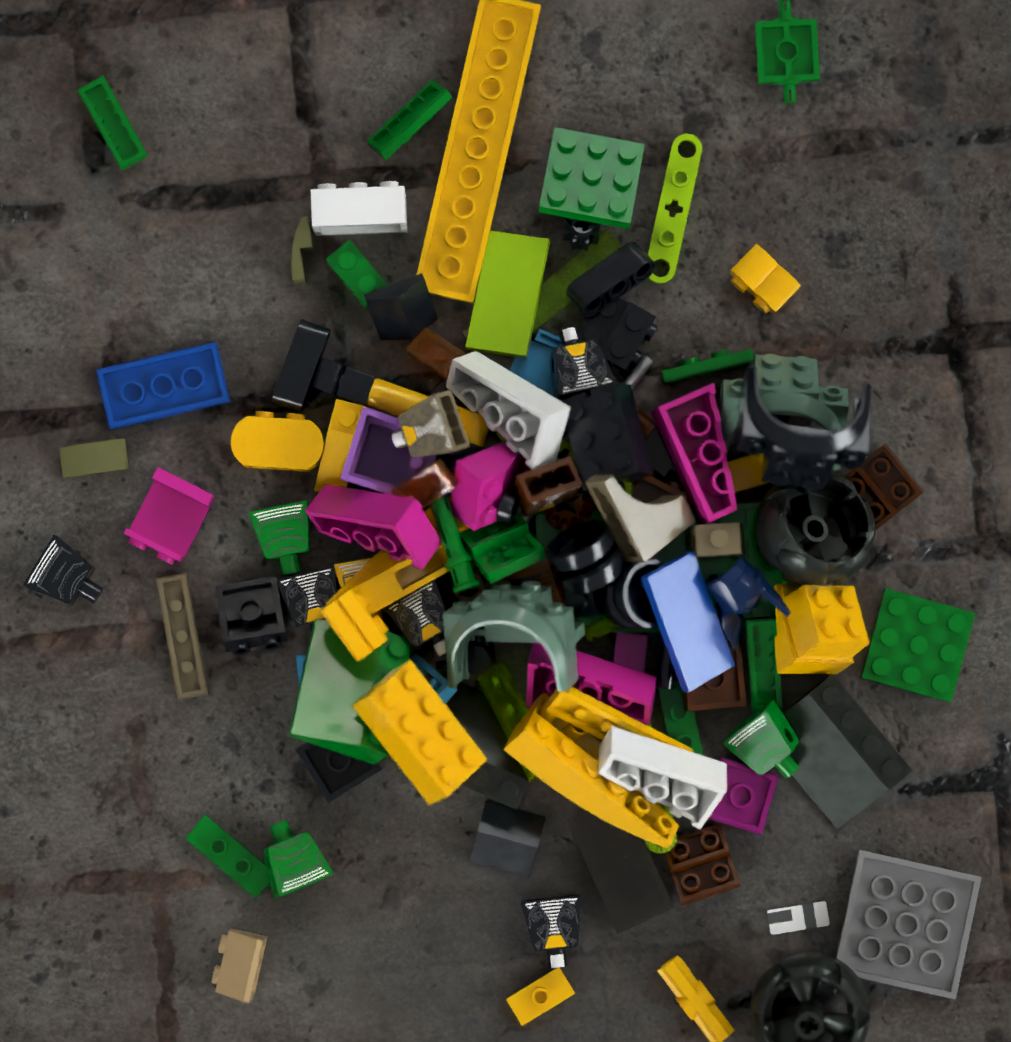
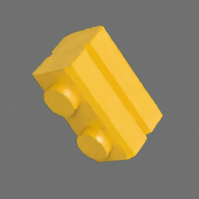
(354, 624)

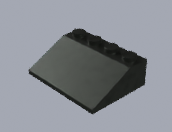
(841, 752)
(501, 774)

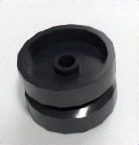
(585, 557)
(625, 597)

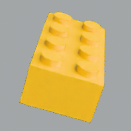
(420, 732)

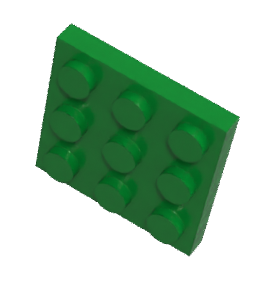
(591, 178)
(917, 645)

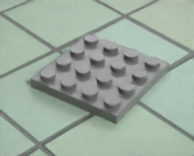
(907, 923)

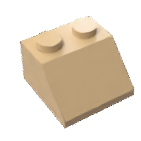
(240, 964)

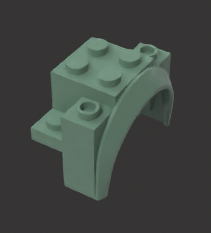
(790, 389)
(513, 615)

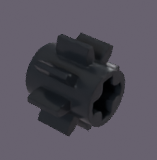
(581, 233)

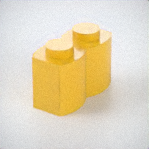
(764, 280)

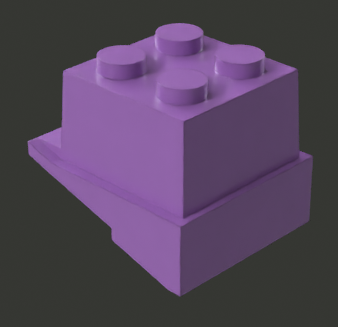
(374, 458)

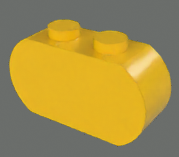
(277, 442)

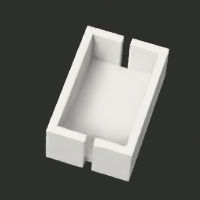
(359, 209)

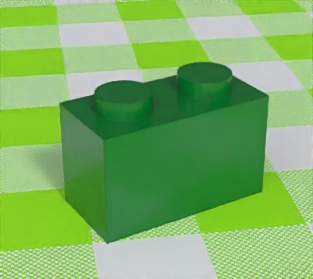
(355, 272)

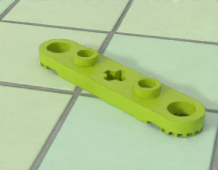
(677, 187)

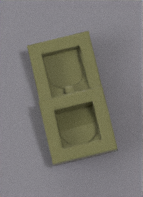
(301, 243)
(94, 458)

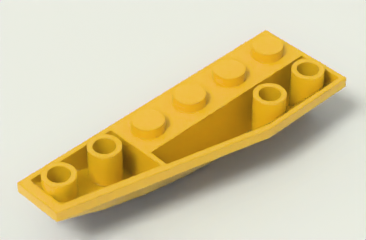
(387, 580)
(569, 764)

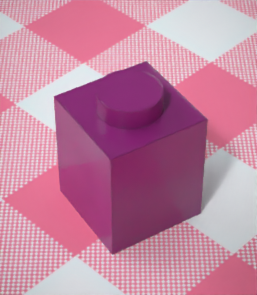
(630, 650)

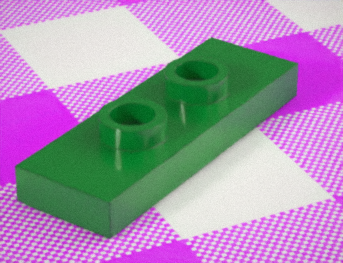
(409, 119)
(112, 123)
(693, 368)
(763, 675)
(679, 724)
(229, 855)

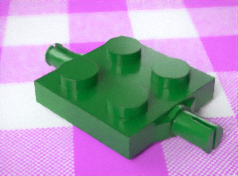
(787, 51)

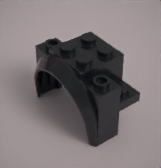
(795, 452)

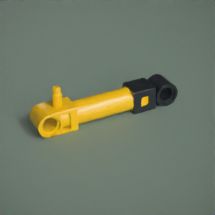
(384, 396)

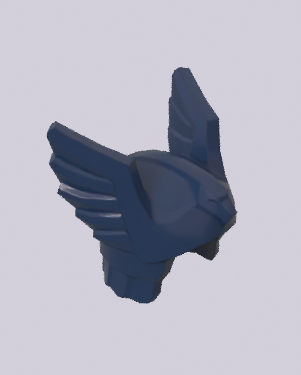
(739, 593)

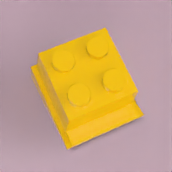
(820, 630)

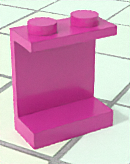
(170, 517)

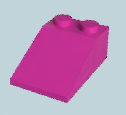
(483, 482)

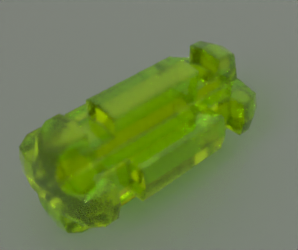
(599, 628)

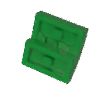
(502, 548)

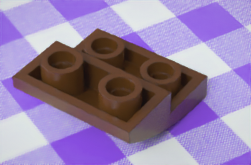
(884, 484)
(702, 865)

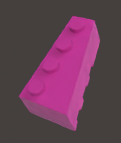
(697, 449)
(375, 522)
(606, 681)

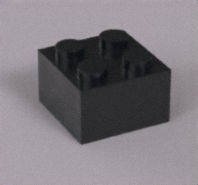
(334, 771)

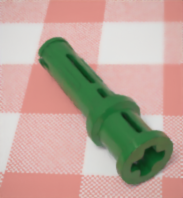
(457, 559)

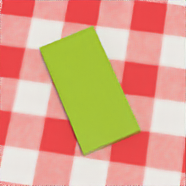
(507, 294)

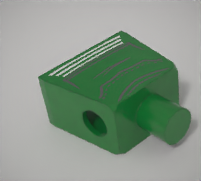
(283, 533)
(765, 741)
(293, 861)

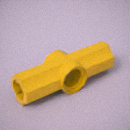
(695, 1000)

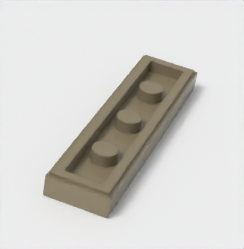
(182, 636)

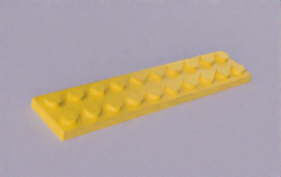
(477, 147)

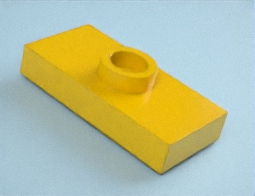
(540, 996)

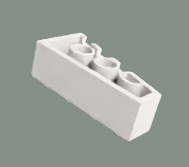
(512, 406)
(664, 774)

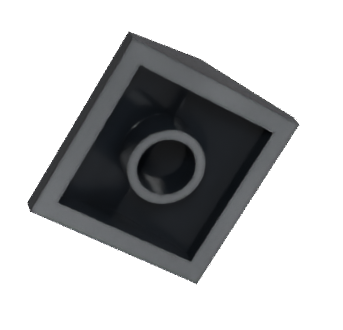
(402, 309)
(507, 839)

